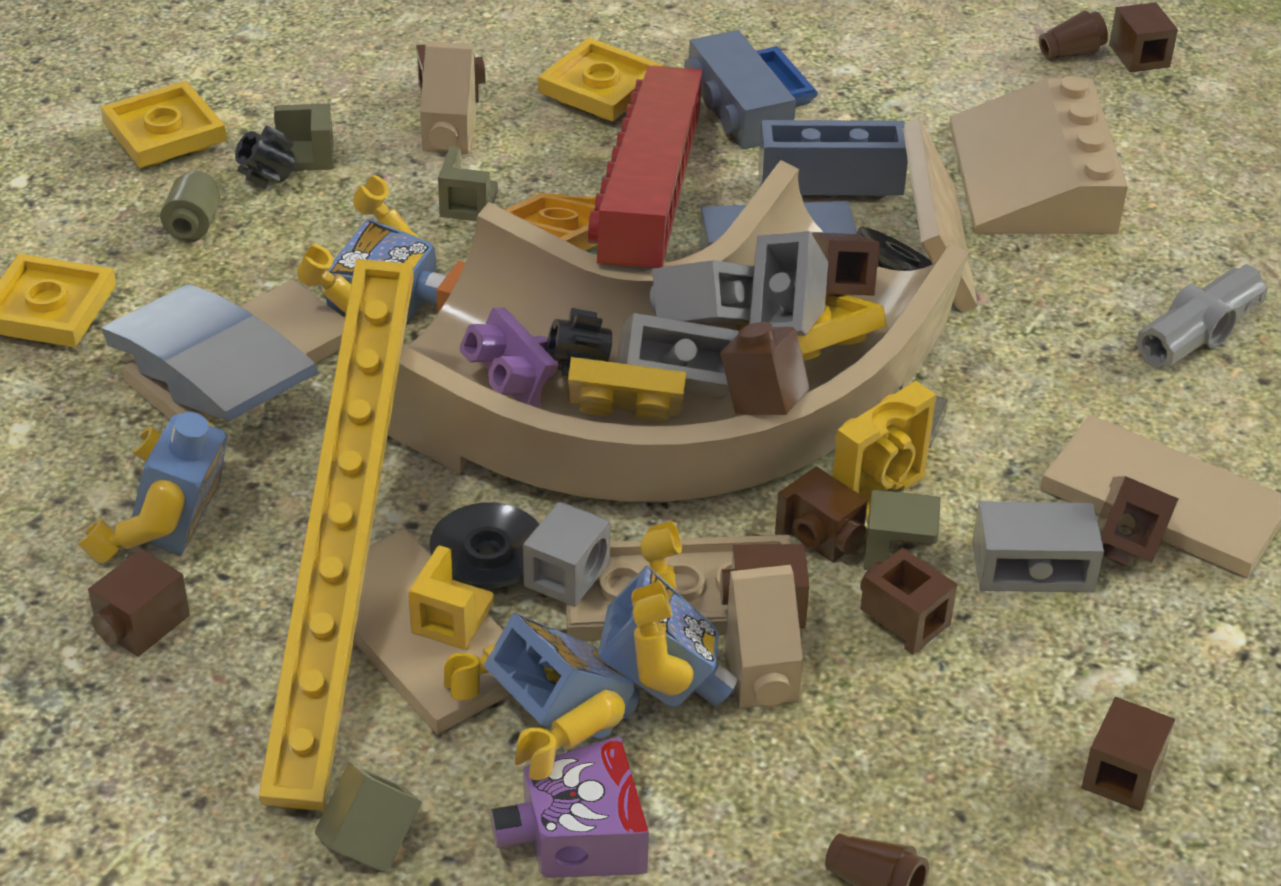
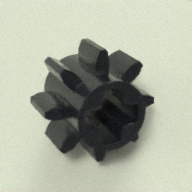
(265, 157)
(578, 338)

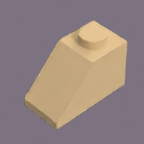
(448, 97)
(764, 636)

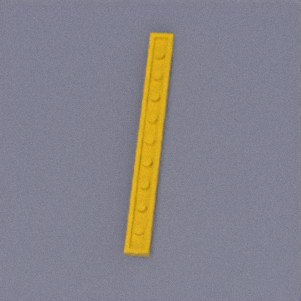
(337, 540)

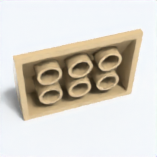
(1040, 161)

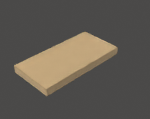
(937, 206)
(287, 309)
(1216, 512)
(696, 580)
(408, 659)

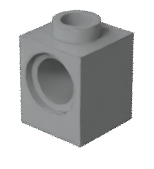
(566, 553)

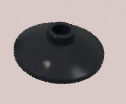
(895, 254)
(485, 543)

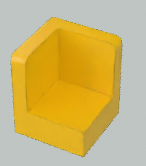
(445, 607)

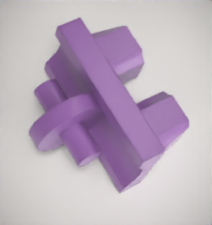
(513, 357)

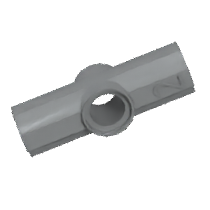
(1201, 316)

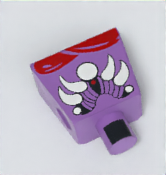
(580, 816)

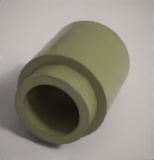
(190, 205)

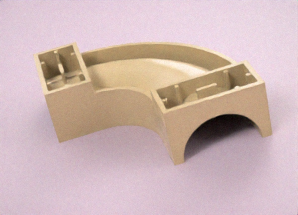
(708, 451)

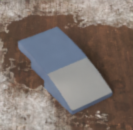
(209, 352)

